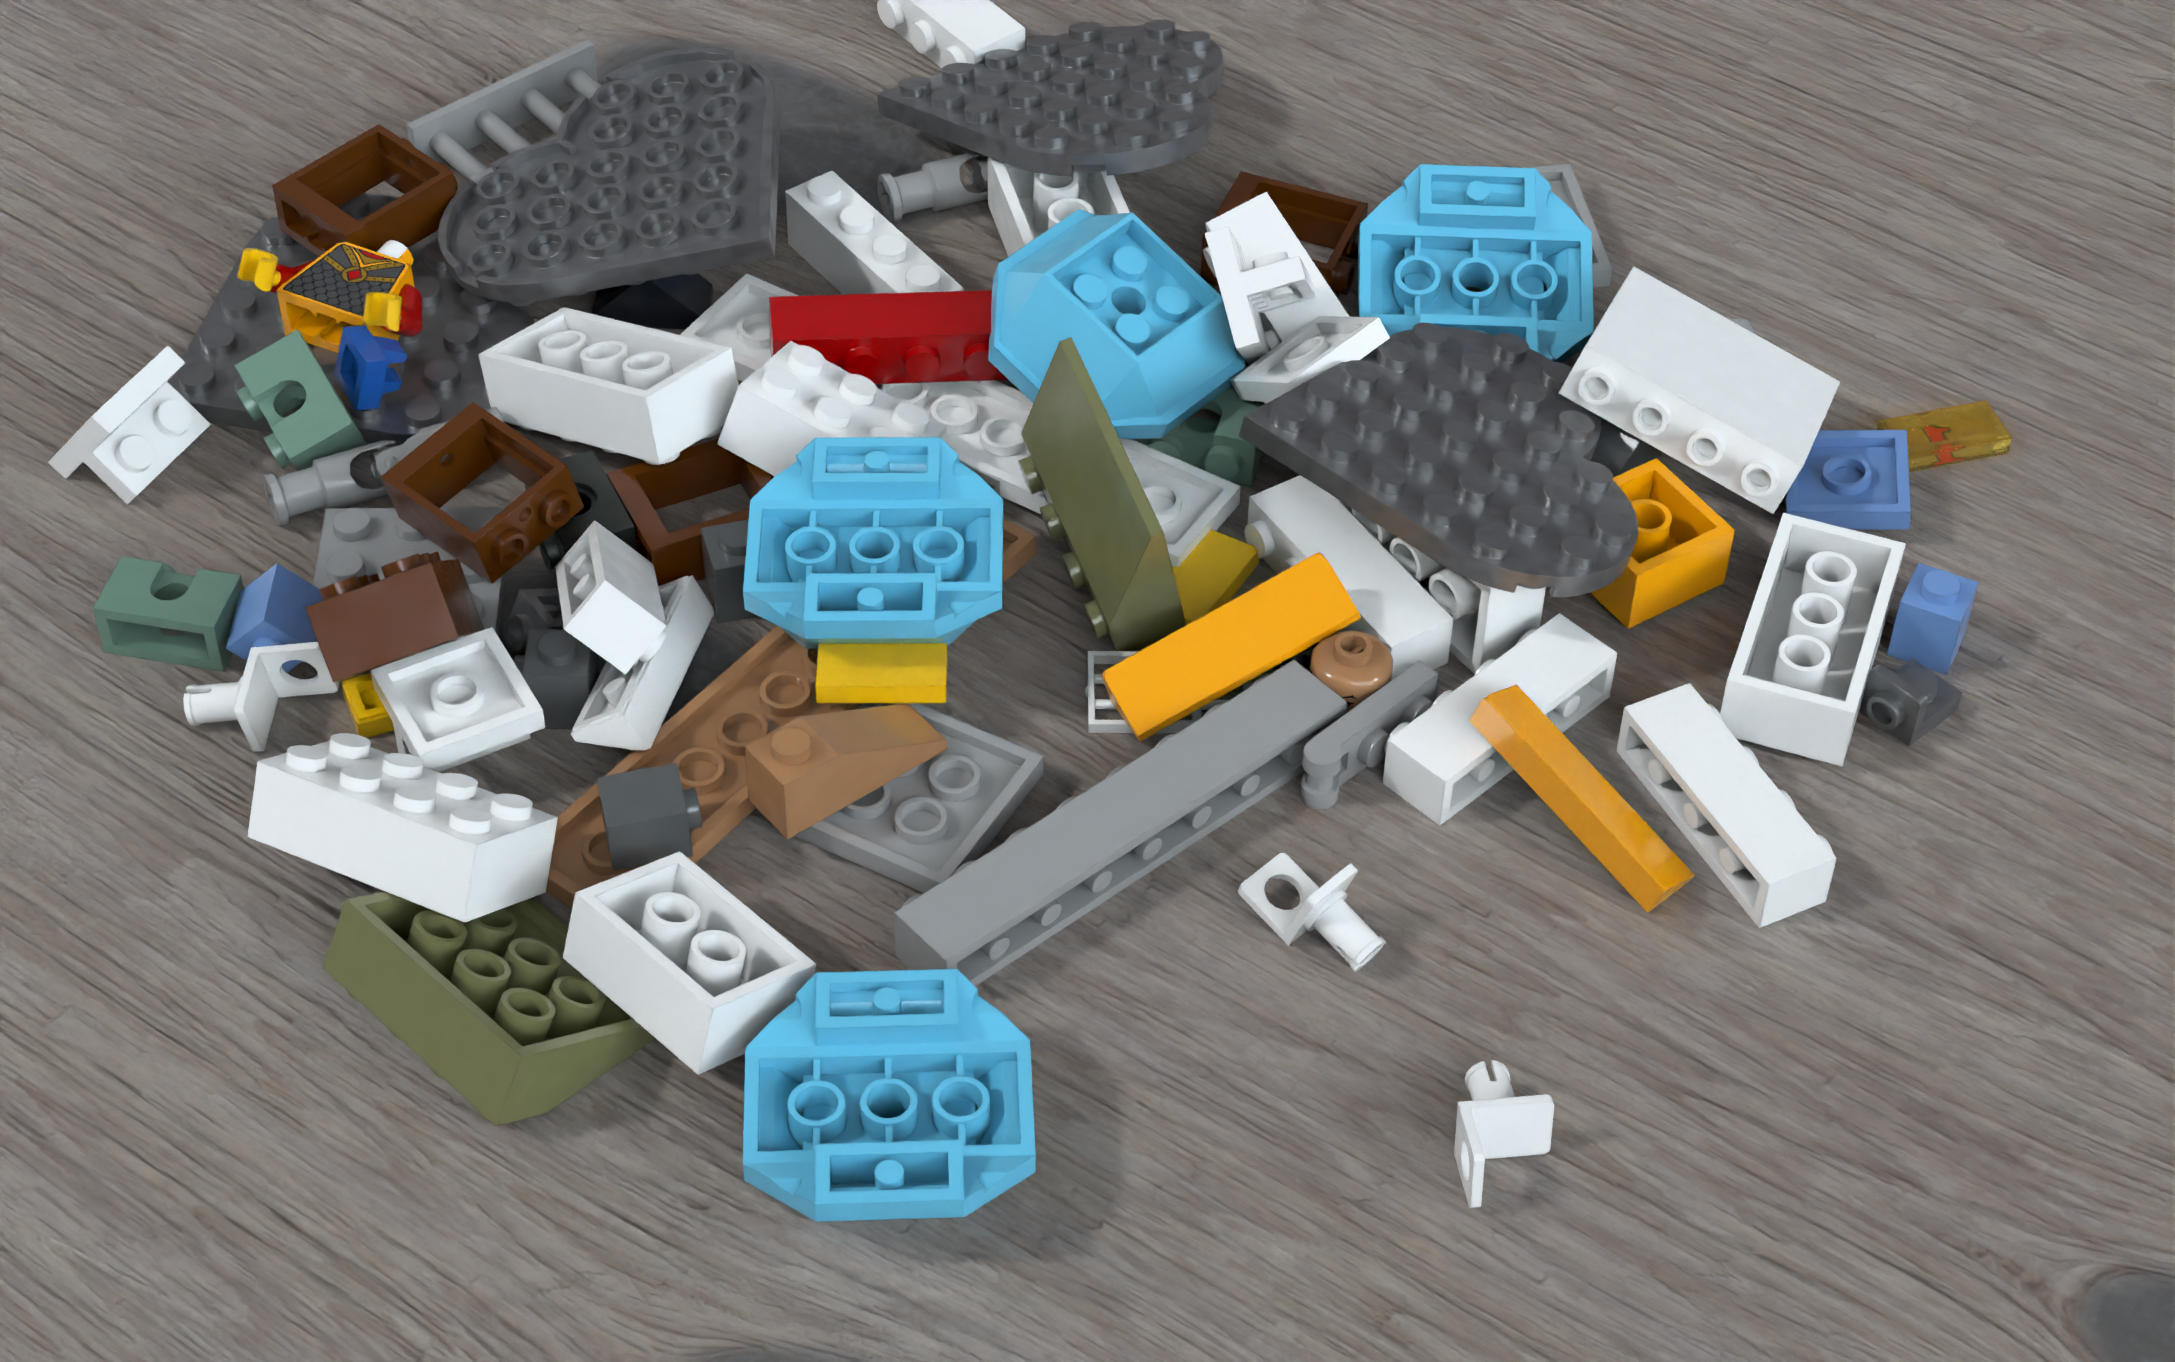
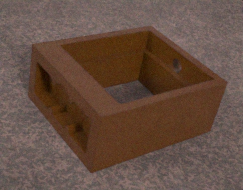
(312, 196)
(1313, 219)
(473, 444)
(693, 474)

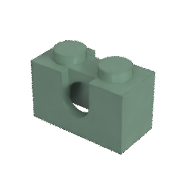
(292, 376)
(1214, 443)
(152, 596)

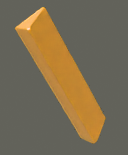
(1229, 646)
(1580, 797)

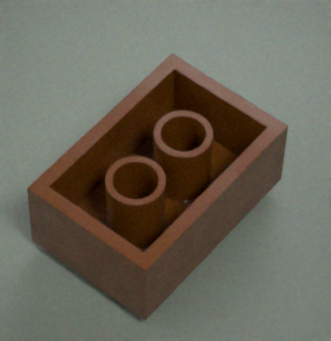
(385, 620)

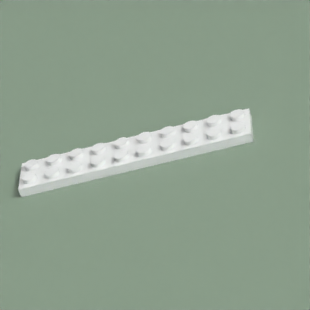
(987, 424)

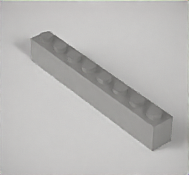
(1117, 829)

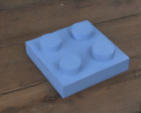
(1854, 480)

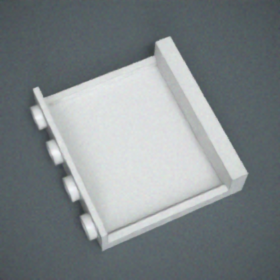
(1702, 389)

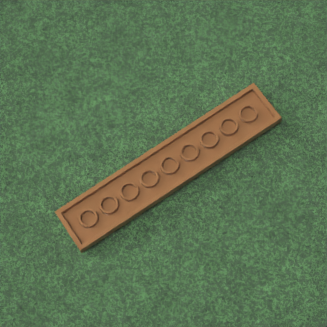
(708, 743)

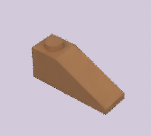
(834, 760)

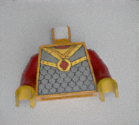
(340, 291)

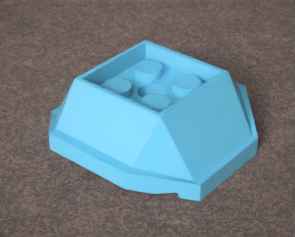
(1484, 232)
(1134, 311)
(874, 544)
(888, 1099)

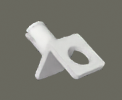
(256, 694)
(1318, 909)
(1497, 1125)

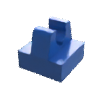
(363, 366)

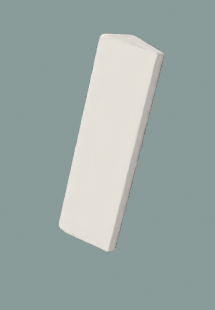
(631, 707)

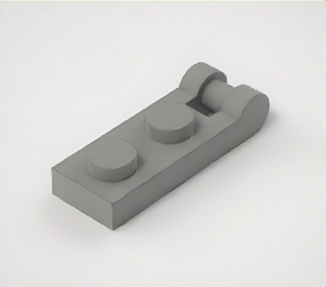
(1361, 734)

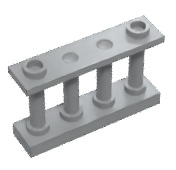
(504, 106)

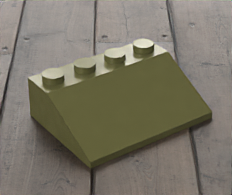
(1098, 509)
(483, 1000)

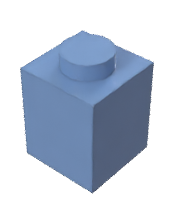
(273, 613)
(1932, 618)

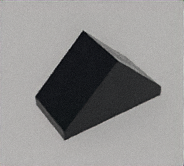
(657, 303)

